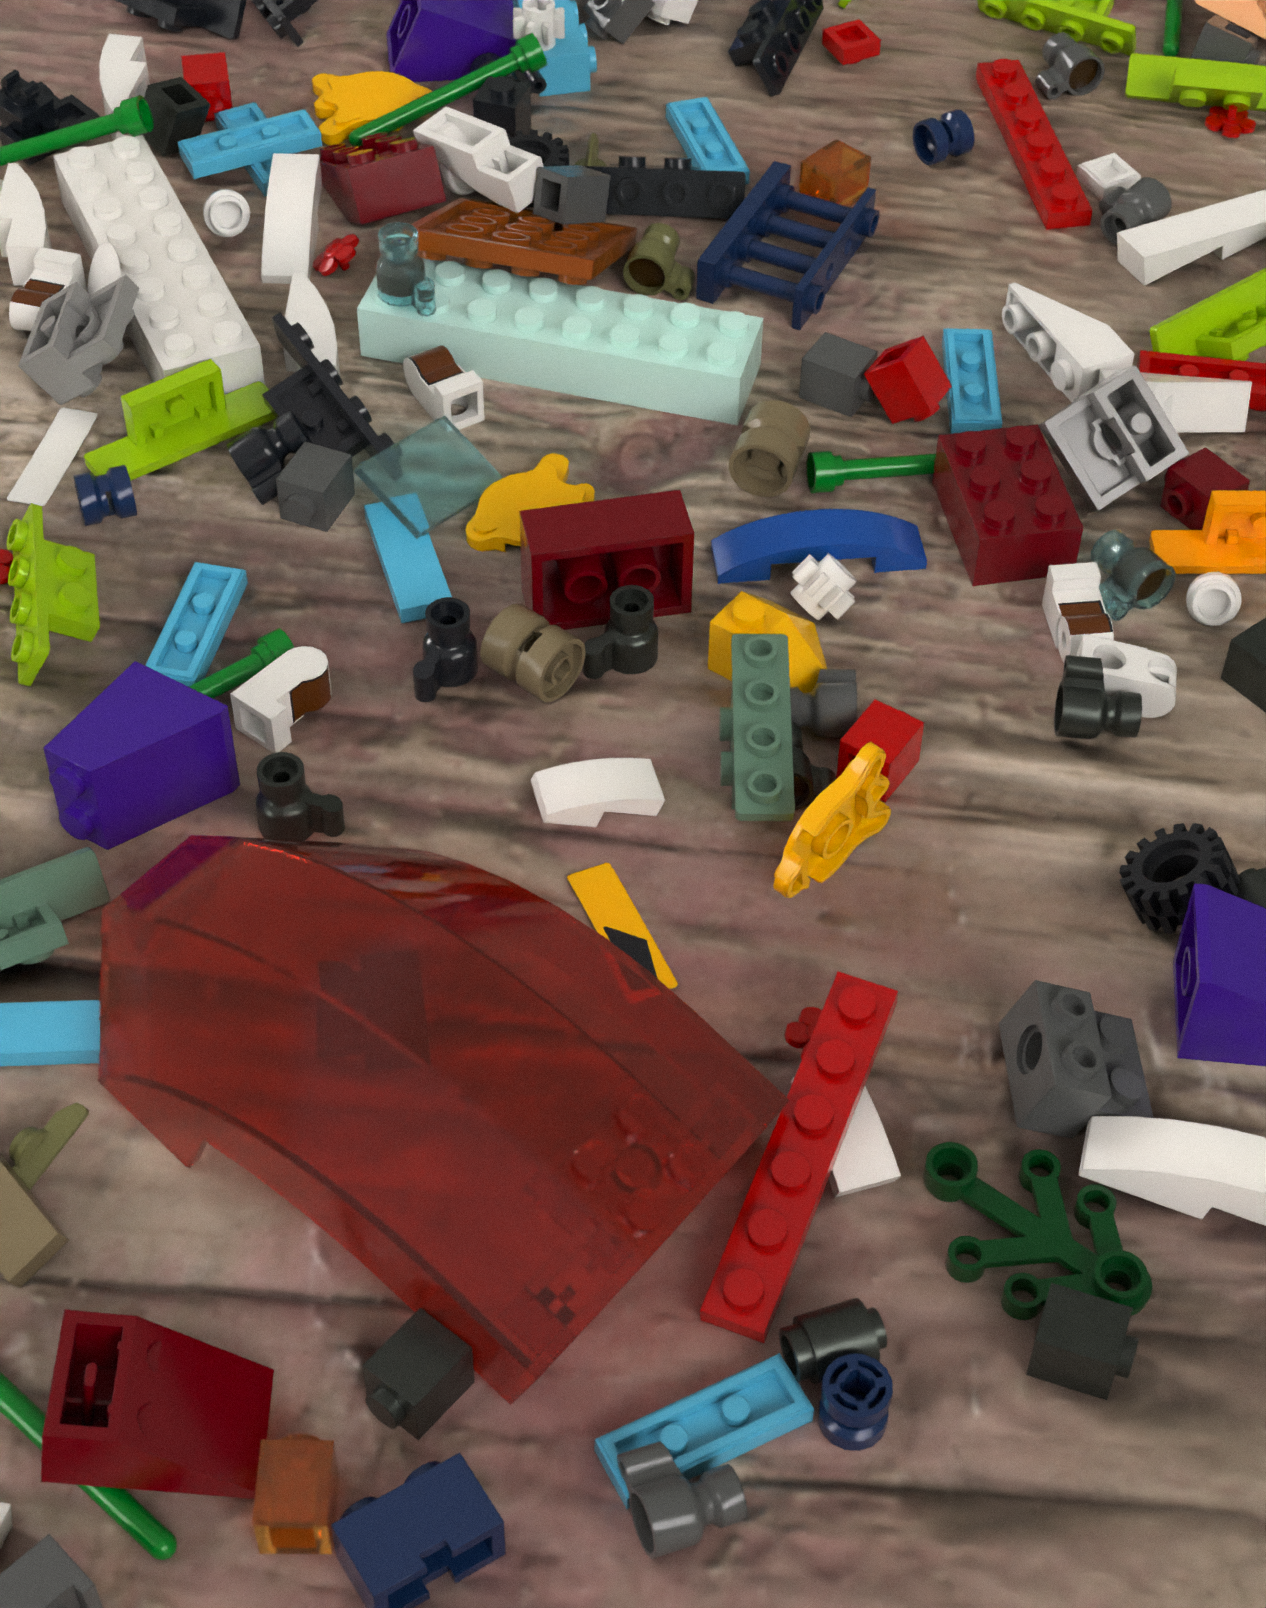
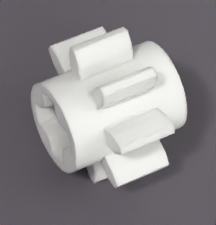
(540, 19)
(823, 586)

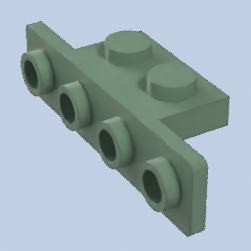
(759, 730)
(40, 899)

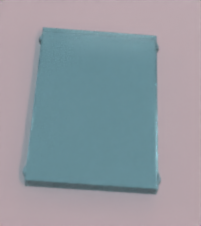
(428, 476)

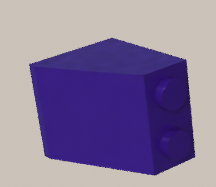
(445, 36)
(140, 758)
(1221, 979)

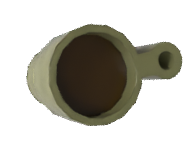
(653, 266)

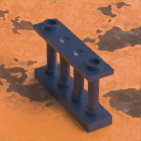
(760, 217)

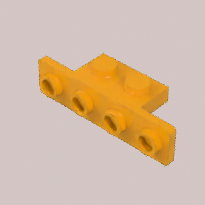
(1228, 543)

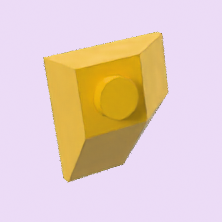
(762, 616)

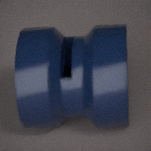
(943, 137)
(92, 495)
(844, 1415)

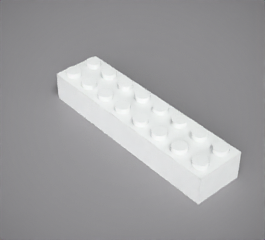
(182, 302)

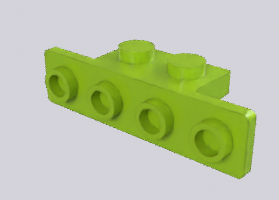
(1080, 19)
(1196, 82)
(1219, 326)
(180, 419)
(51, 591)

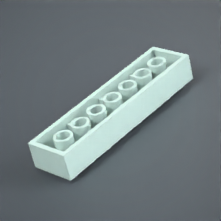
(575, 340)

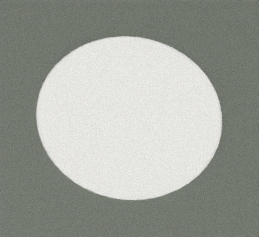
(104, 268)

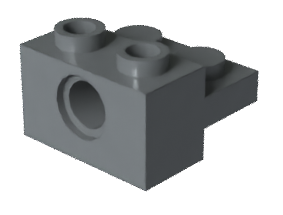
(1070, 1061)

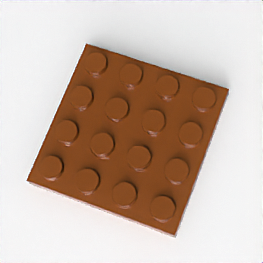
(526, 242)

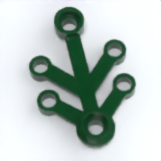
(1040, 1237)

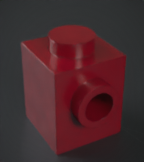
(1191, 483)

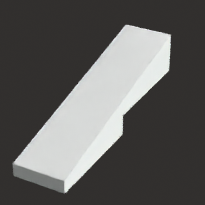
(1175, 241)

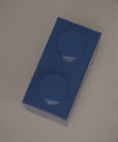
(418, 1533)

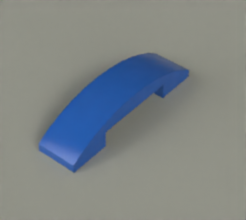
(750, 549)

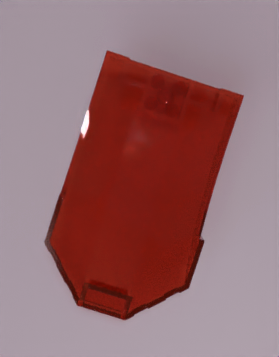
(424, 1075)

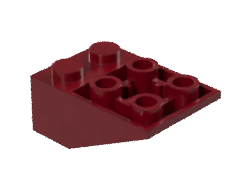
(381, 177)
(152, 1410)

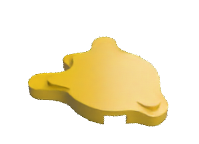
(359, 99)
(499, 505)
(835, 823)

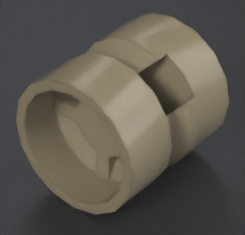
(769, 448)
(532, 652)

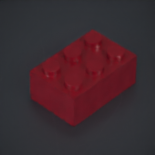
(1005, 504)
(589, 549)

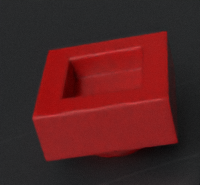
(851, 42)

